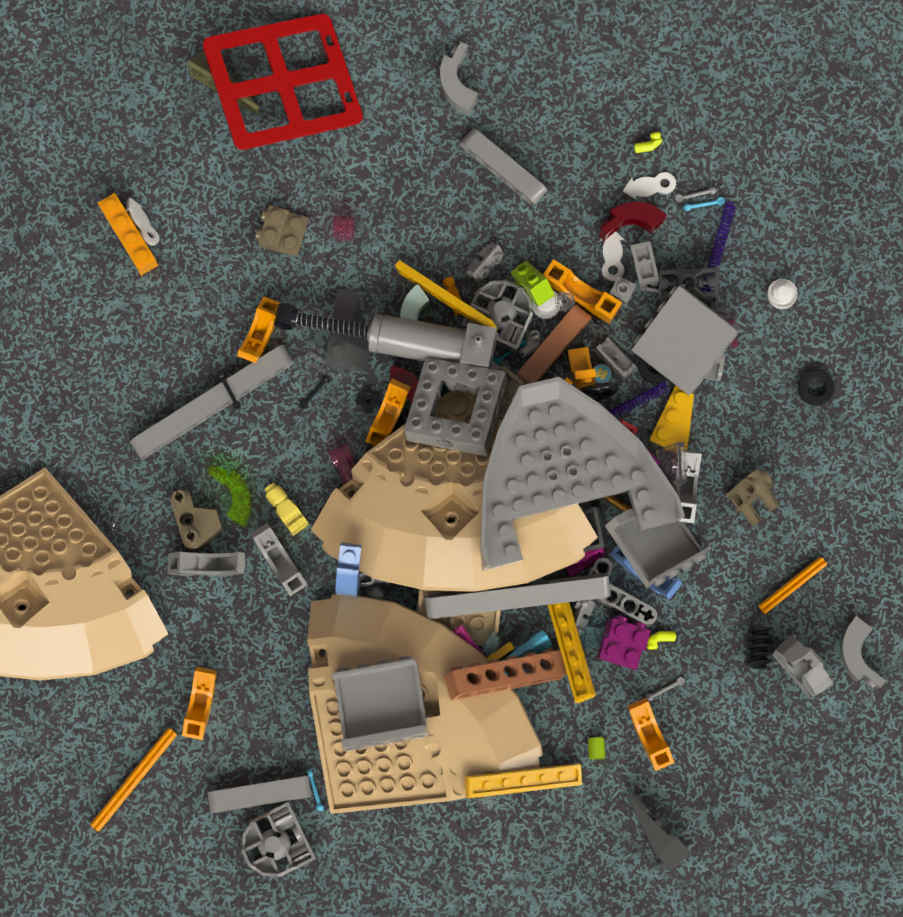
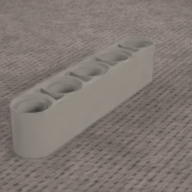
(504, 166)
(259, 794)

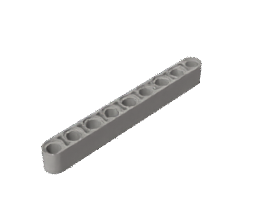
(211, 401)
(518, 596)

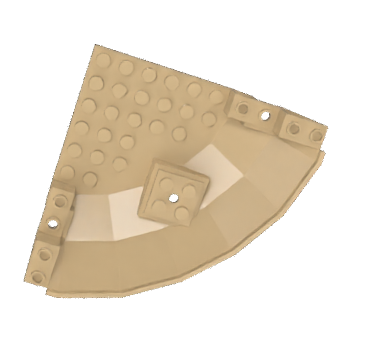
(404, 508)
(71, 590)
(464, 734)

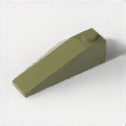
(200, 71)

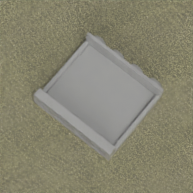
(685, 339)
(656, 550)
(380, 703)

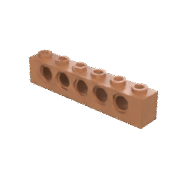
(461, 688)

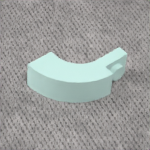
(414, 303)

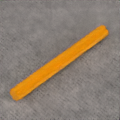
(133, 779)

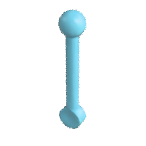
(720, 201)
(320, 807)

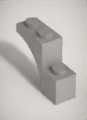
(206, 564)

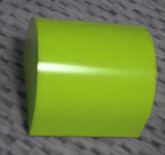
(596, 748)

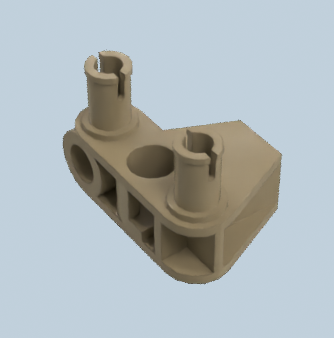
(748, 490)
(204, 522)

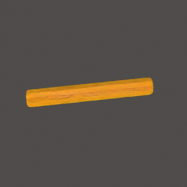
(792, 585)

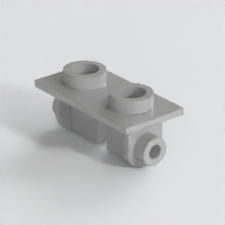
(491, 255)
(578, 612)

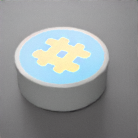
(603, 373)

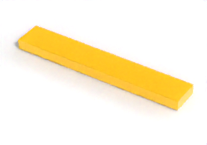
(443, 295)
(571, 651)
(523, 780)

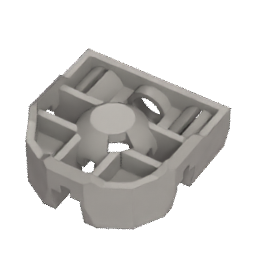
(520, 306)
(803, 666)
(279, 846)

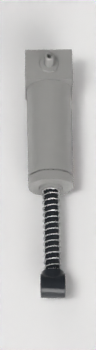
(405, 336)

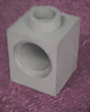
(623, 290)

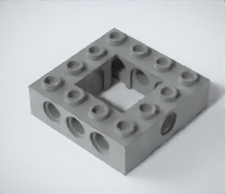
(470, 437)

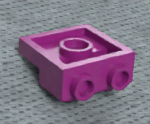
(623, 642)

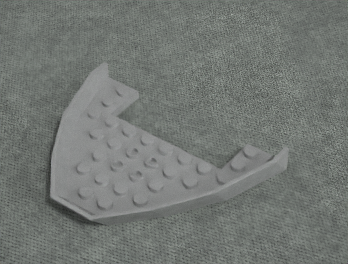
(559, 453)

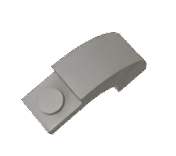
(454, 91)
(688, 491)
(278, 559)
(851, 653)

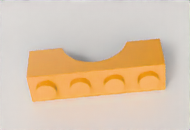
(127, 234)
(593, 300)

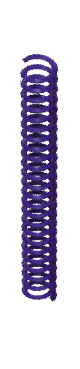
(720, 240)
(639, 398)

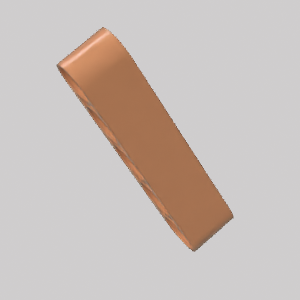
(554, 345)

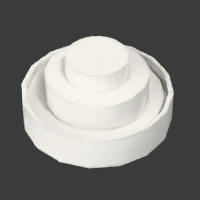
(782, 294)
(547, 309)

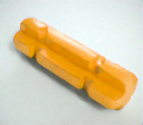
(449, 284)

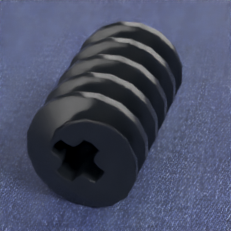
(759, 647)

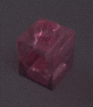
(343, 228)

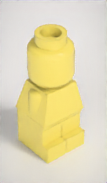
(286, 509)

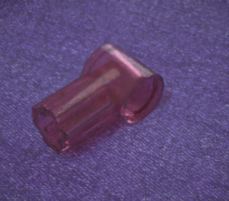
(343, 461)

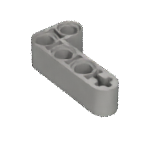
(622, 597)

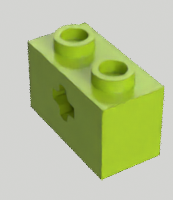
(533, 283)

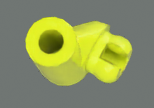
(650, 145)
(660, 636)

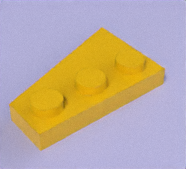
(675, 420)

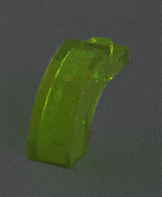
(241, 499)

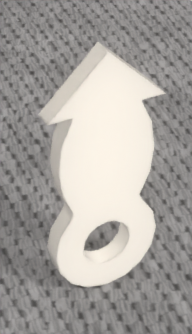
(648, 186)
(142, 222)
(612, 254)

